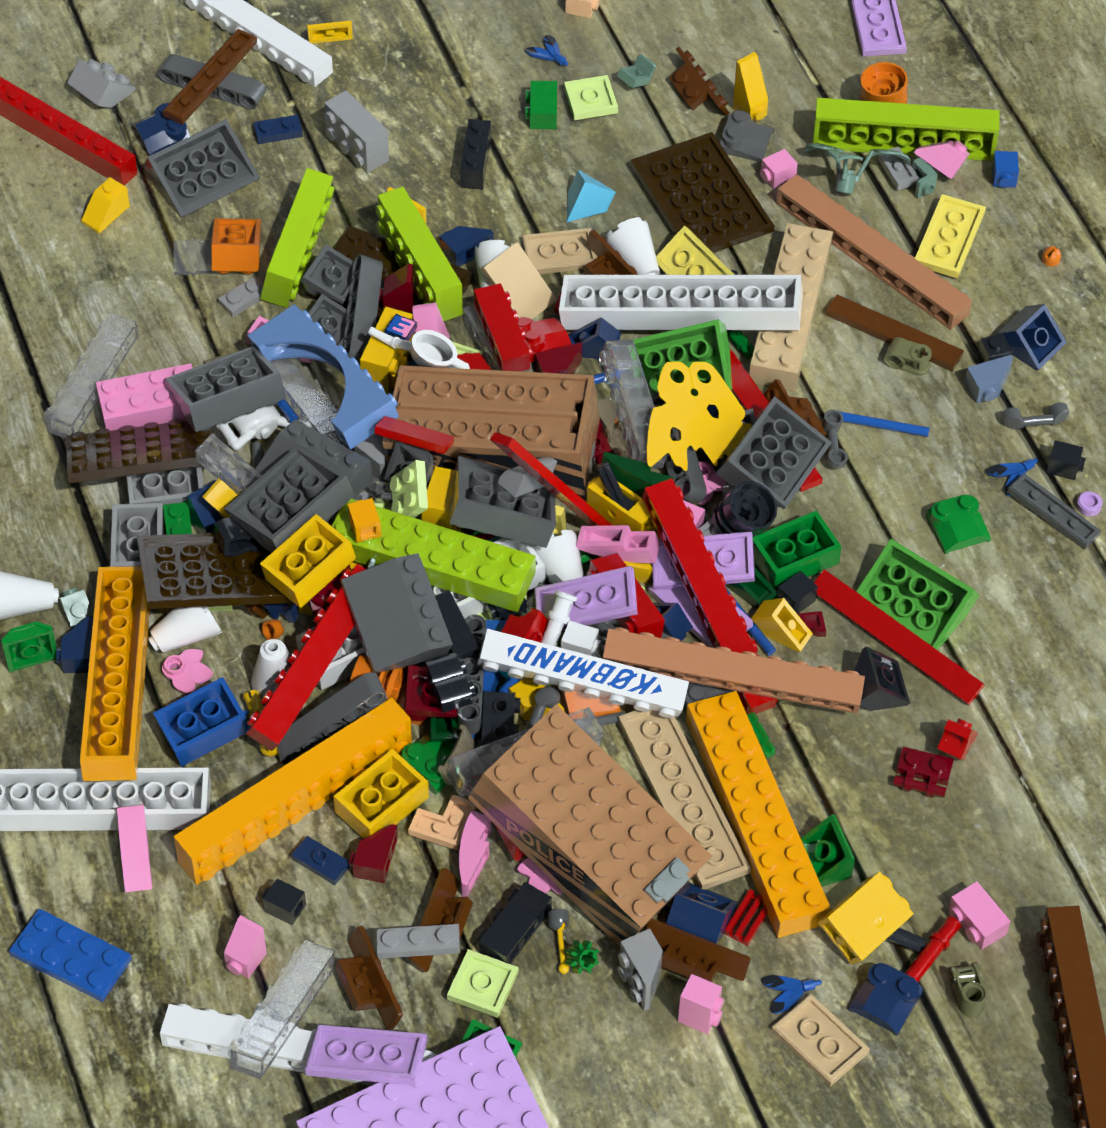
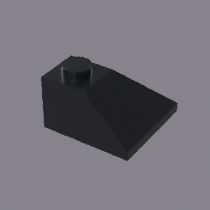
(883, 681)

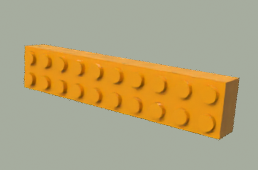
(115, 677)
(290, 792)
(757, 814)

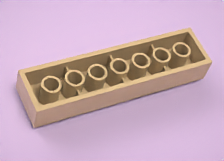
(782, 352)

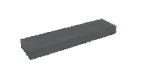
(1054, 511)

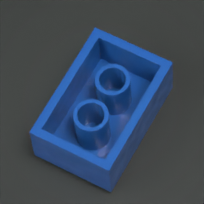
(202, 721)

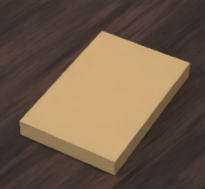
(558, 250)
(521, 279)
(820, 1040)

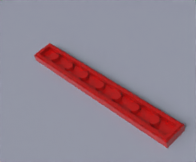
(752, 398)
(548, 480)
(898, 638)

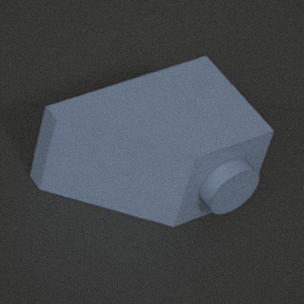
(988, 378)

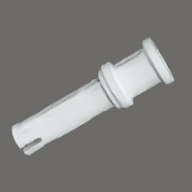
(558, 617)

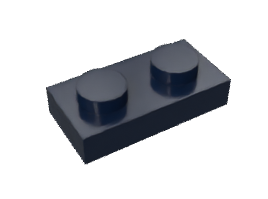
(278, 129)

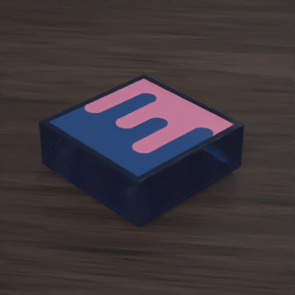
(401, 327)

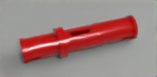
(937, 943)

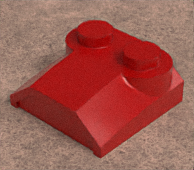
(544, 334)

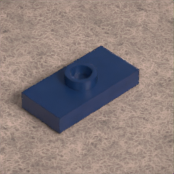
(320, 860)

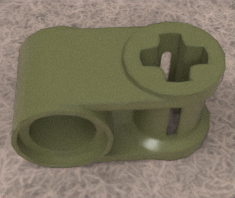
(906, 355)
(968, 984)

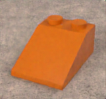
(236, 245)

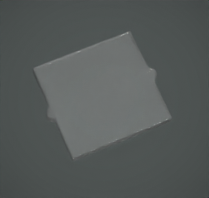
(193, 257)

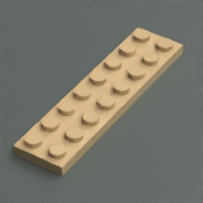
(685, 792)

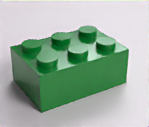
(794, 547)

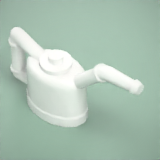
(426, 348)
(253, 426)

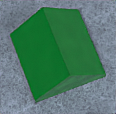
(829, 852)

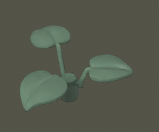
(845, 177)

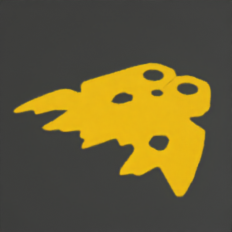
(692, 418)

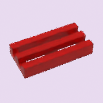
(737, 936)

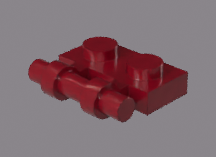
(926, 767)

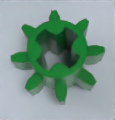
(582, 956)

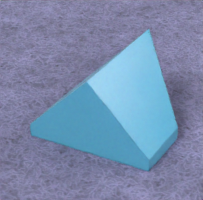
(587, 197)

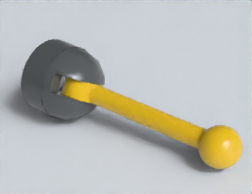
(559, 920)

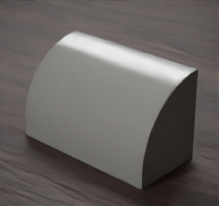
(520, 482)

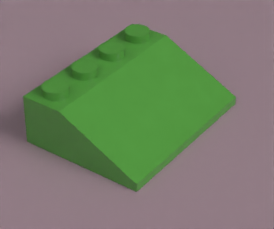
(687, 345)
(917, 594)

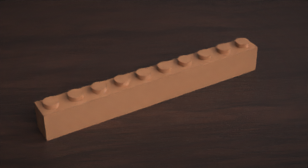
(875, 252)
(736, 671)

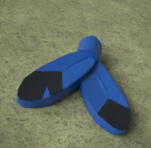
(552, 52)
(1013, 470)
(793, 990)

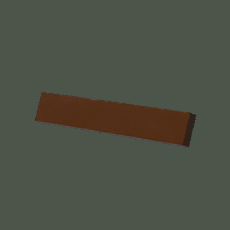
(210, 76)
(888, 329)

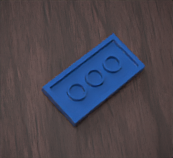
(70, 955)

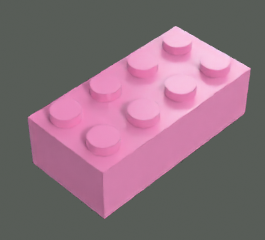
(139, 399)

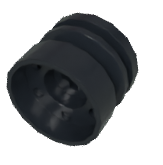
(745, 509)

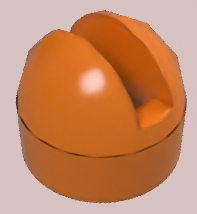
(1055, 256)
(277, 627)

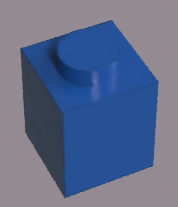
(1005, 169)

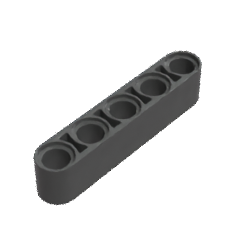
(233, 89)
(362, 304)
(692, 480)
(474, 710)
(332, 716)

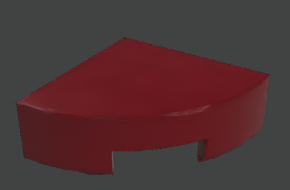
(814, 622)

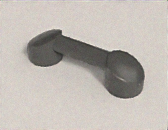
(1057, 414)
(832, 423)
(545, 698)

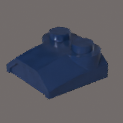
(159, 132)
(887, 997)

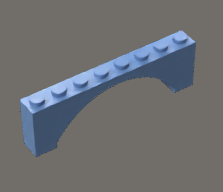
(364, 401)

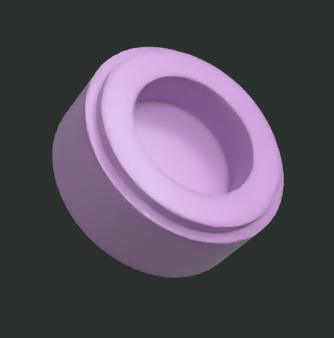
(1089, 503)

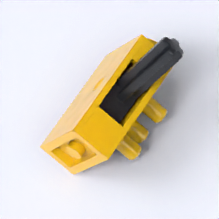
(617, 502)
(868, 918)

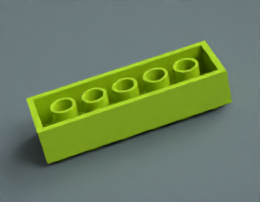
(298, 238)
(415, 245)

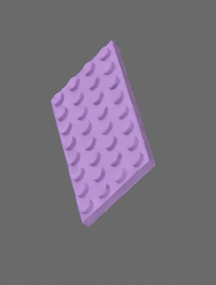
(460, 1088)

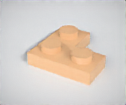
(444, 829)

